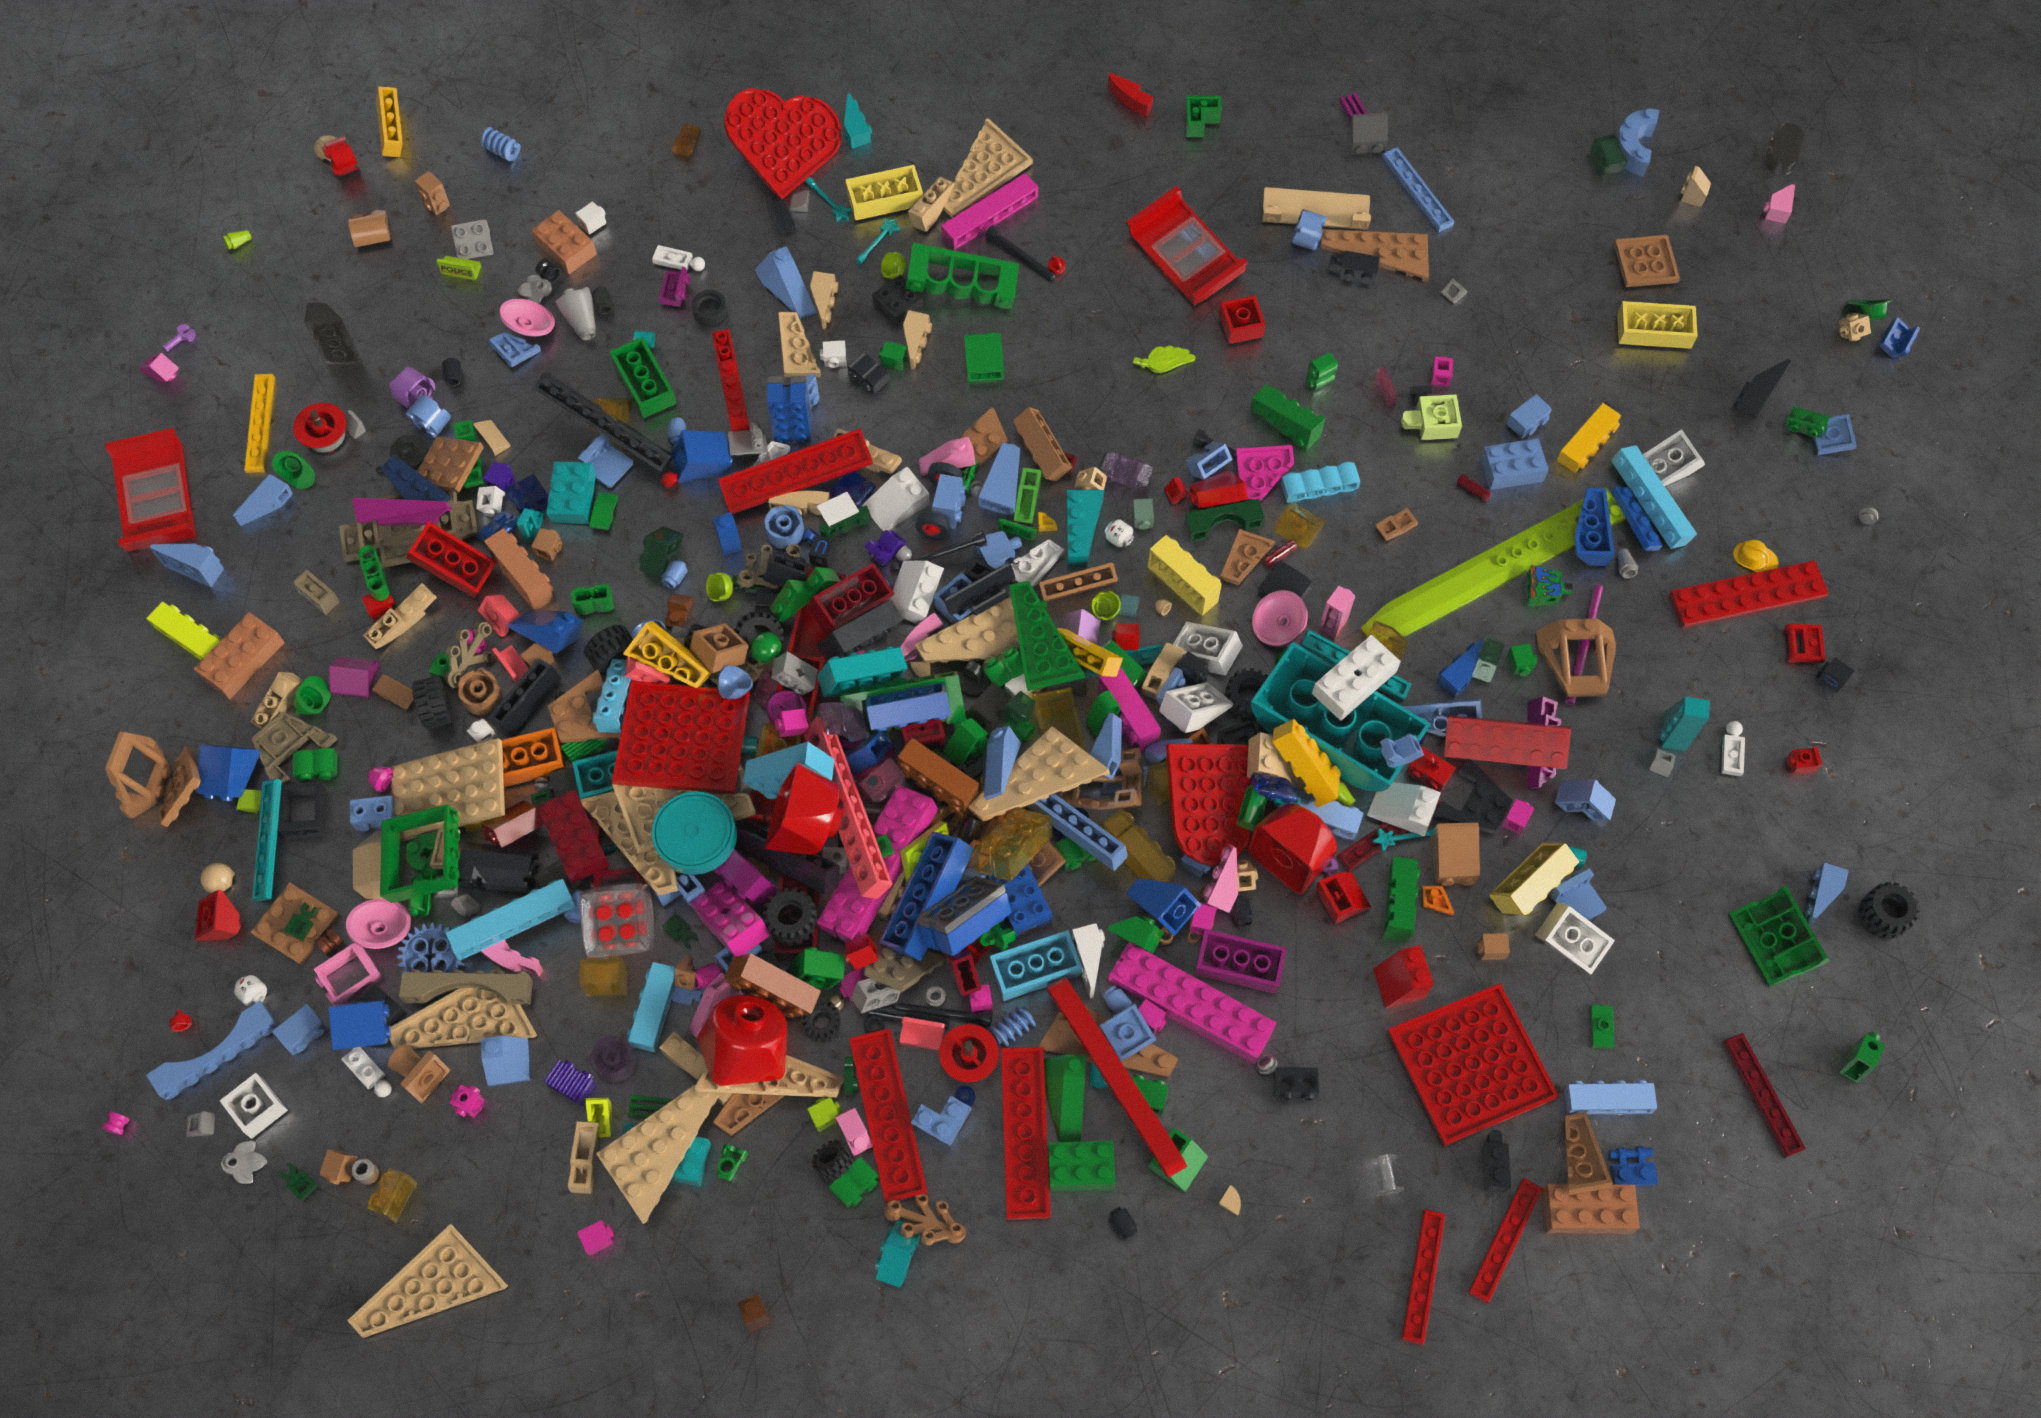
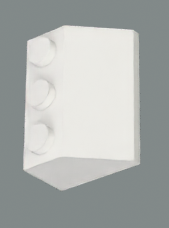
(915, 589)

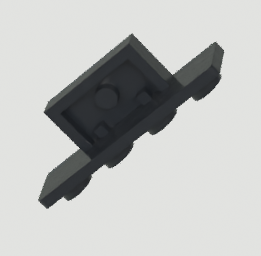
(982, 593)

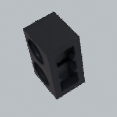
(1295, 1076)

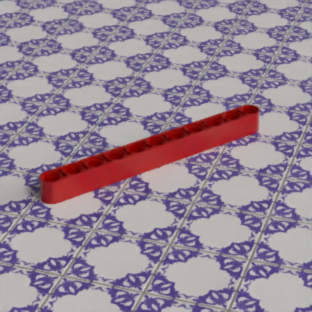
(1117, 1077)

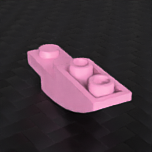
(510, 960)

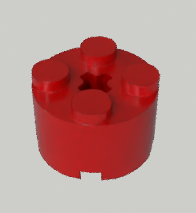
(341, 156)

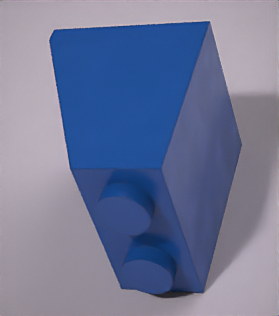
(701, 455)
(225, 770)
(1164, 902)
(359, 1024)

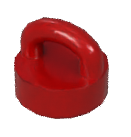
(1056, 265)
(180, 1021)

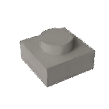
(465, 905)

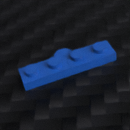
(1637, 518)

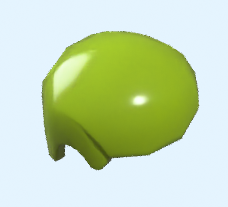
(893, 265)
(719, 586)
(1105, 605)

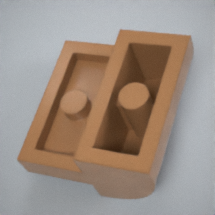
(369, 228)

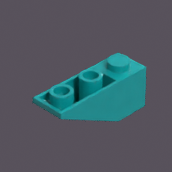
(855, 127)

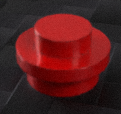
(669, 479)

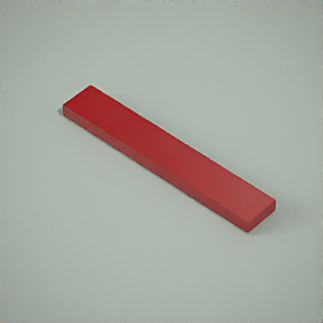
(1505, 1240)
(1423, 1277)

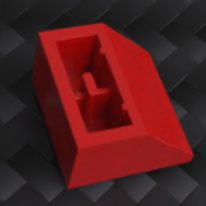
(1342, 896)

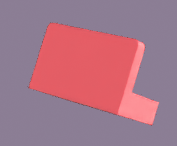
(498, 613)
(511, 663)
(643, 672)
(922, 1033)

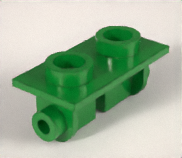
(420, 905)

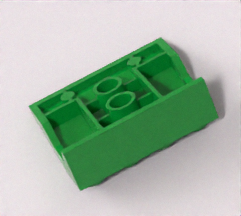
(1779, 937)

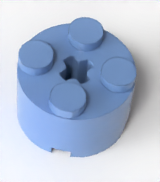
(1308, 229)
(428, 415)
(784, 526)

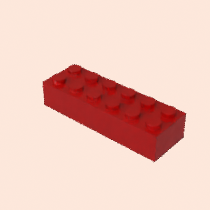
(1507, 741)

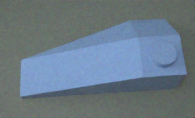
(783, 279)
(1438, 712)
(999, 761)

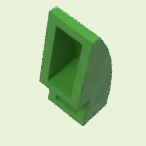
(1027, 495)

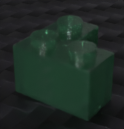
(658, 550)

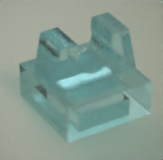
(1129, 605)

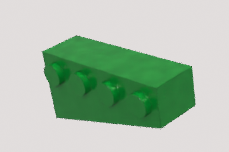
(1288, 416)

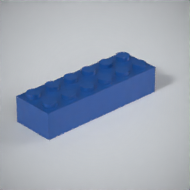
(931, 881)

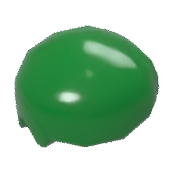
(765, 647)

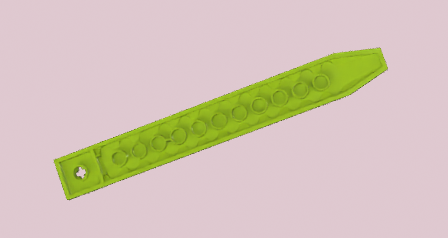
(1485, 571)

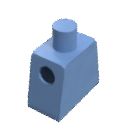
(999, 549)

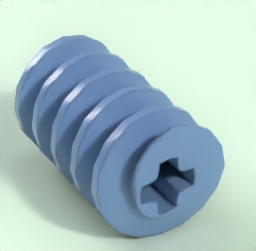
(500, 144)
(1011, 1026)

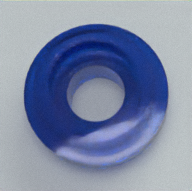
(966, 1089)

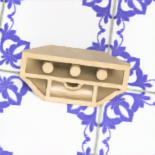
(367, 867)

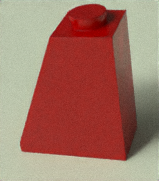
(1218, 490)

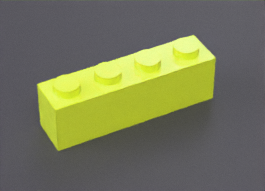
(183, 630)

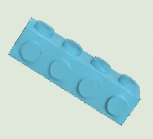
(613, 699)
(652, 1008)

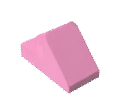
(854, 1131)

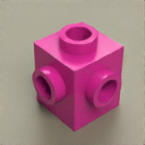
(471, 1105)

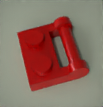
(1811, 642)

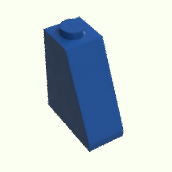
(727, 533)
(868, 752)

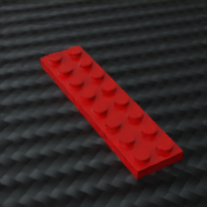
(795, 471)
(1748, 593)
(888, 1116)
(1025, 1133)

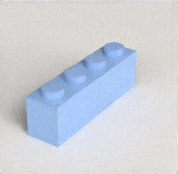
(1340, 819)
(1610, 1098)

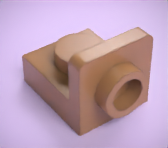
(684, 973)

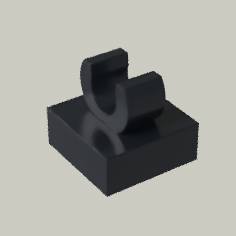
(1420, 391)

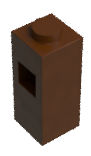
(754, 1312)

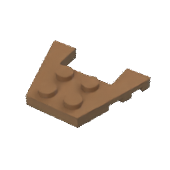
(573, 714)

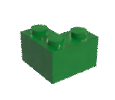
(1201, 111)
(967, 742)

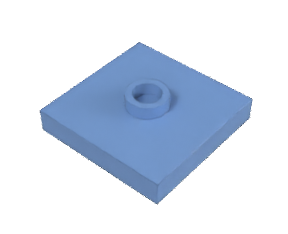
(1837, 436)
(1127, 1032)

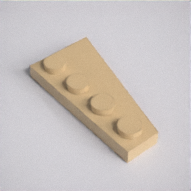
(795, 348)

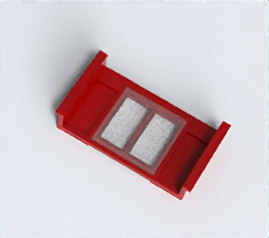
(1184, 247)
(151, 489)

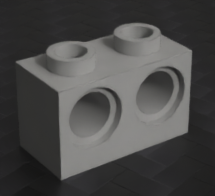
(872, 995)

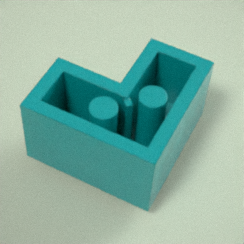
(896, 1255)

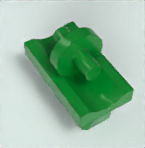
(998, 936)

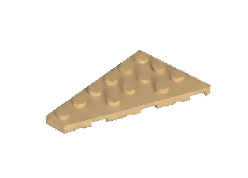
(989, 165)
(973, 637)
(1044, 769)
(608, 815)
(799, 1080)

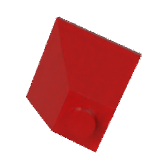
(216, 918)

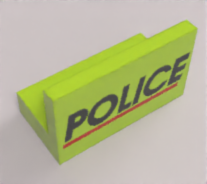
(459, 267)

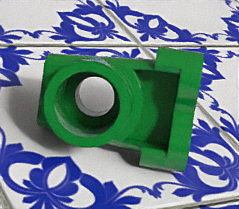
(730, 1157)

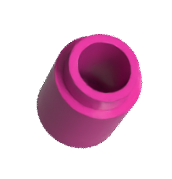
(706, 975)

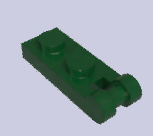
(845, 525)

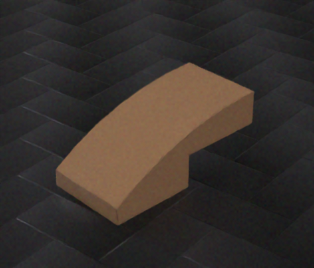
(1396, 525)
(394, 691)

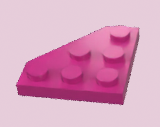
(1263, 468)

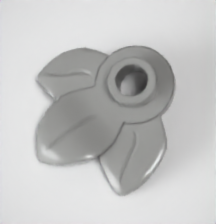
(535, 288)
(247, 1162)

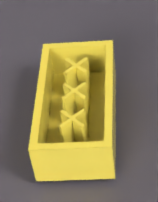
(883, 192)
(1657, 324)
(1184, 575)
(1534, 878)

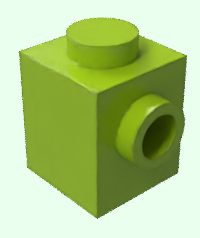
(824, 1113)

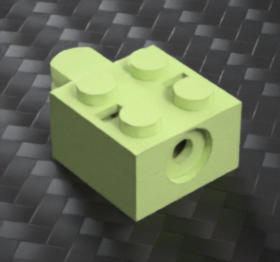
(1435, 417)

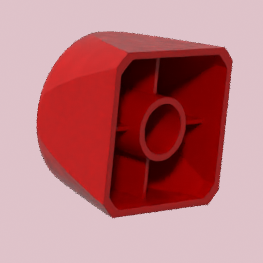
(804, 812)
(1293, 845)
(744, 1041)

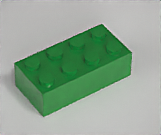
(642, 377)

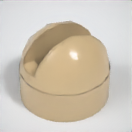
(1163, 606)

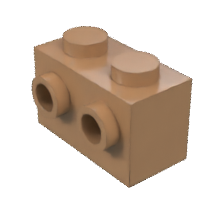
(432, 193)

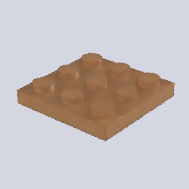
(1646, 261)
(450, 462)
(274, 921)

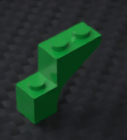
(797, 593)

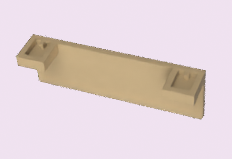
(1341, 209)

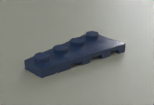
(411, 483)

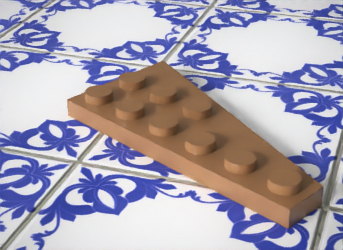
(1396, 250)

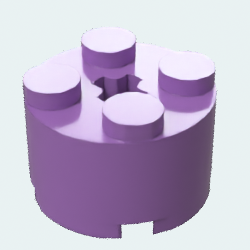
(410, 386)

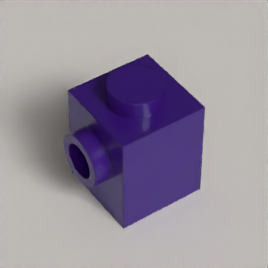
(499, 476)

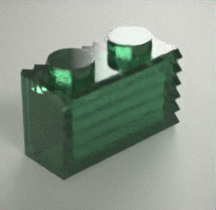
(1608, 154)

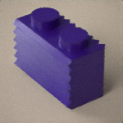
(570, 1082)

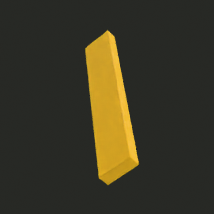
(259, 423)

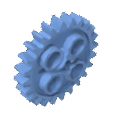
(412, 957)

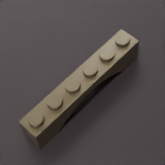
(422, 987)

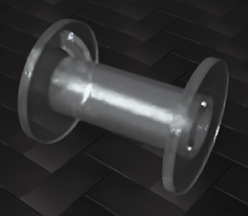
(1387, 1175)

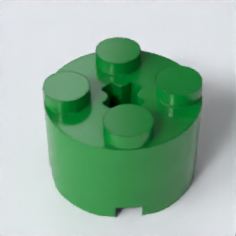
(418, 852)

